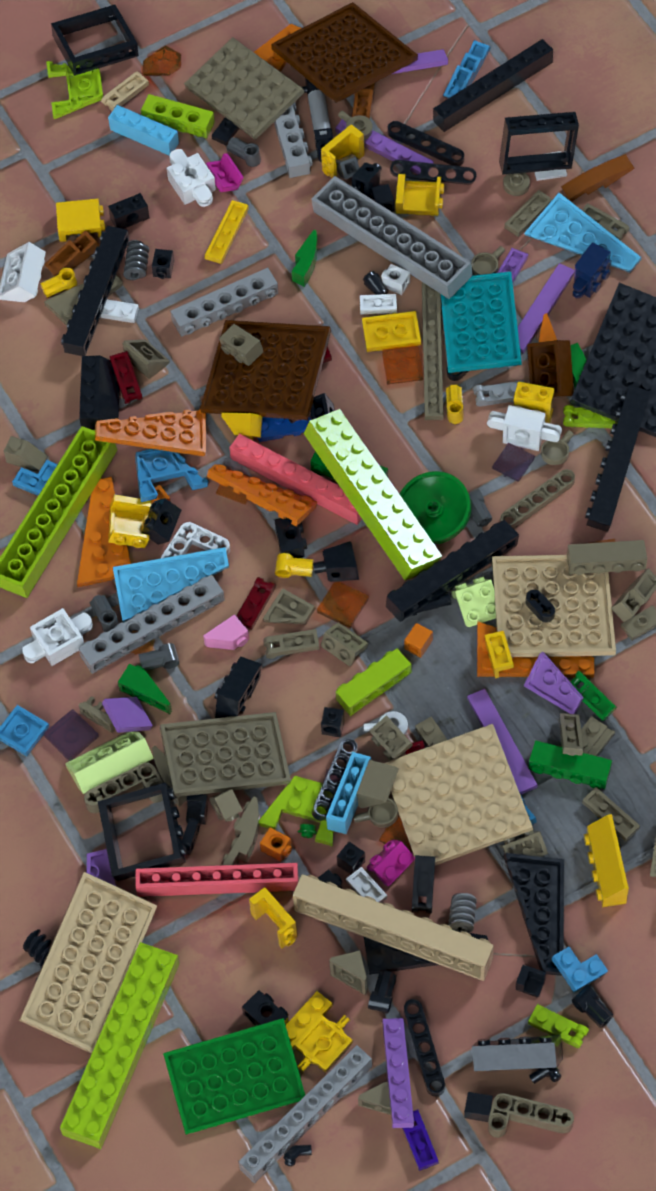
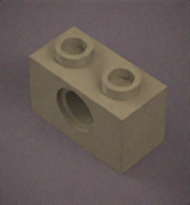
(241, 345)
(226, 805)

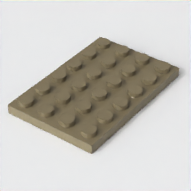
(244, 88)
(224, 754)

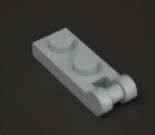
(497, 393)

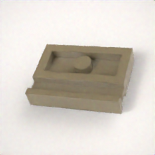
(595, 736)

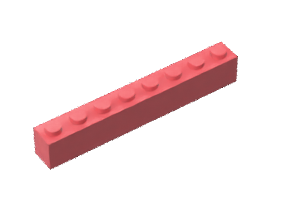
(293, 477)
(216, 879)

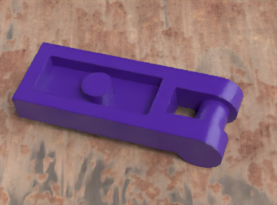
(420, 1143)

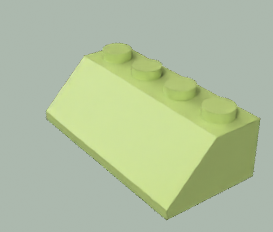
(109, 760)

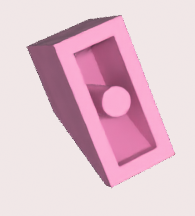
(227, 635)

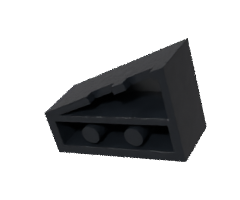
(237, 688)

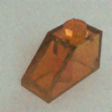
(162, 62)

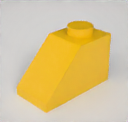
(244, 424)

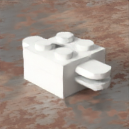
(191, 178)
(524, 427)
(51, 631)

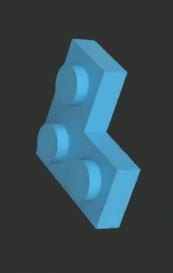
(34, 482)
(577, 973)

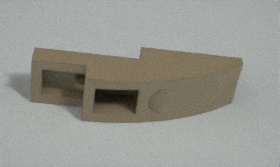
(247, 832)

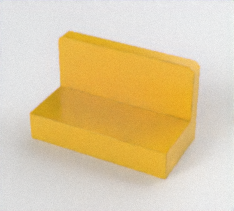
(498, 652)

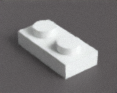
(378, 304)
(120, 311)
(365, 885)

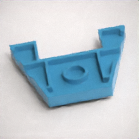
(162, 465)

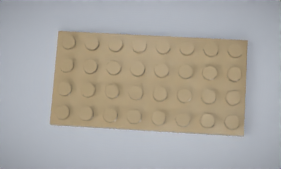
(87, 962)

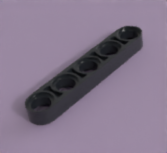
(421, 137)
(442, 169)
(330, 786)
(424, 1057)

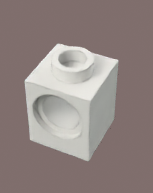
(401, 280)

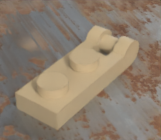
(125, 91)

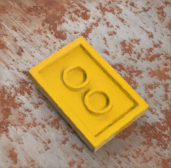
(391, 331)

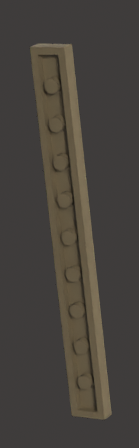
(432, 353)

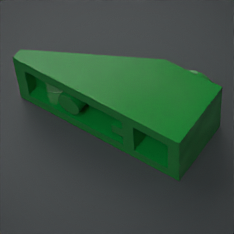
(139, 684)

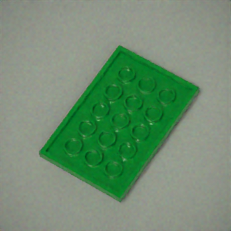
(234, 1076)

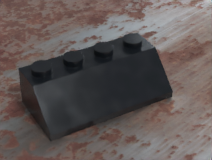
(98, 391)

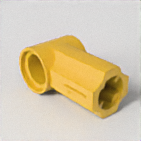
(59, 283)
(454, 404)
(288, 565)

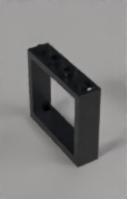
(100, 57)
(539, 124)
(176, 832)

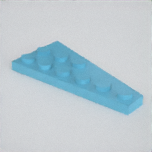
(573, 230)
(154, 580)

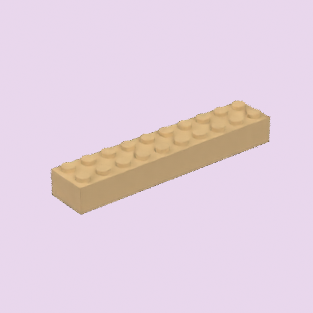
(393, 927)

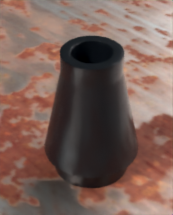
(374, 283)

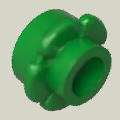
(307, 830)

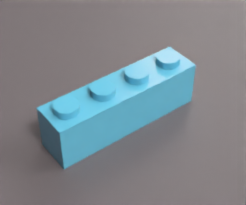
(143, 130)
(345, 800)

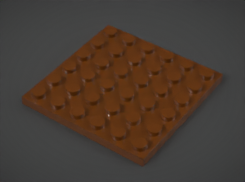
(344, 52)
(278, 381)

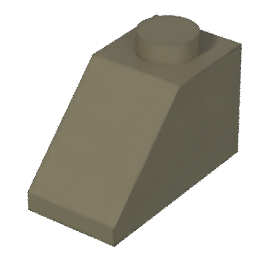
(24, 454)
(376, 1099)

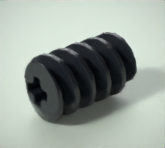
(37, 947)

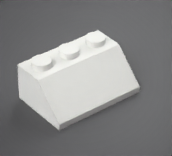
(22, 273)

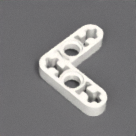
(194, 538)

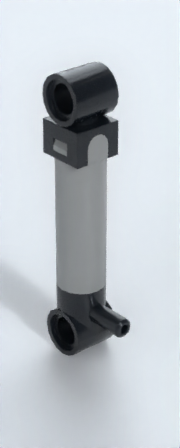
(319, 116)

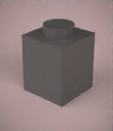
(347, 166)

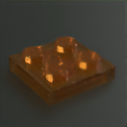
(402, 365)

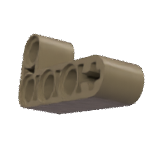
(118, 784)
(530, 1118)

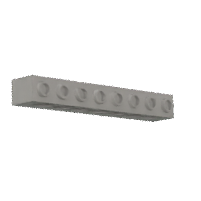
(146, 632)
(305, 1114)

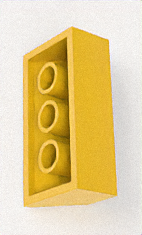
(607, 862)

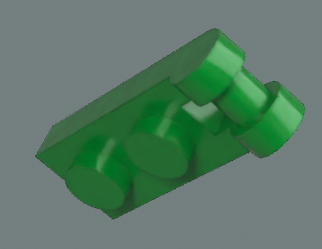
(593, 697)

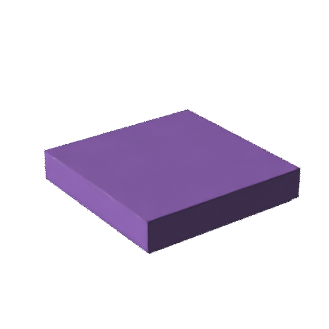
(127, 714)

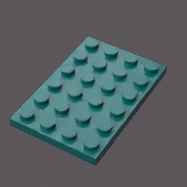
(481, 324)

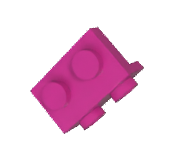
(226, 174)
(391, 861)

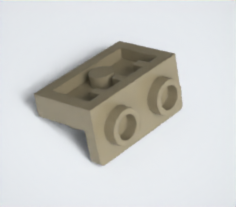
(343, 643)
(390, 737)
(529, 844)

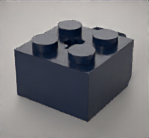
(591, 271)

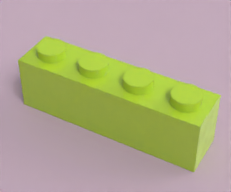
(373, 681)

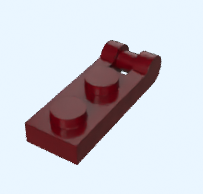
(125, 376)
(255, 603)

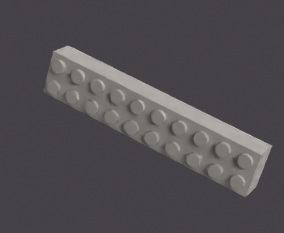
(392, 237)

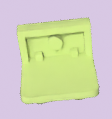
(476, 601)

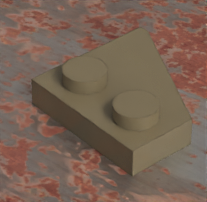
(289, 609)

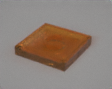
(342, 604)

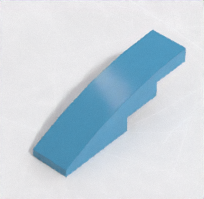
(468, 69)

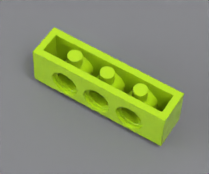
(179, 116)

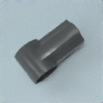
(245, 151)
(479, 510)
(104, 612)
(164, 657)

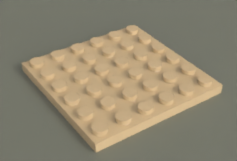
(581, 606)
(458, 796)

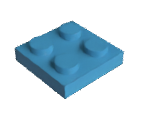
(22, 730)

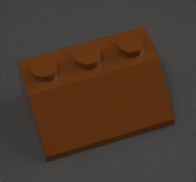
(551, 366)

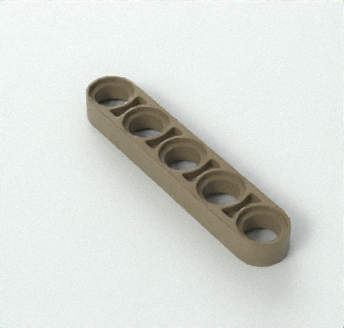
(542, 492)

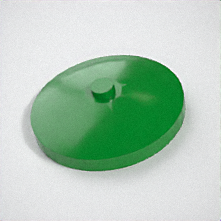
(438, 504)

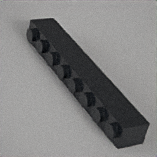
(492, 85)
(95, 291)
(617, 459)
(451, 570)

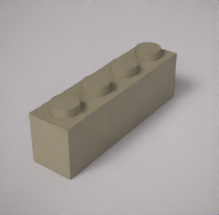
(606, 557)

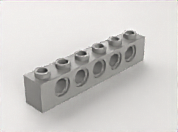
(292, 143)
(252, 288)

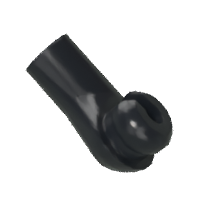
(541, 1073)
(294, 1152)

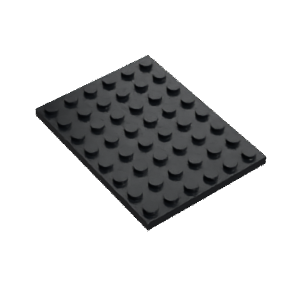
(622, 357)

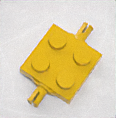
(323, 1043)

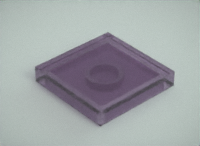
(71, 735)

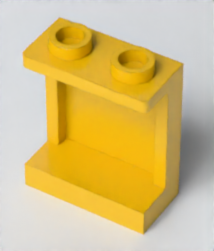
(346, 143)
(419, 197)
(78, 216)
(535, 398)
(127, 521)
(263, 903)

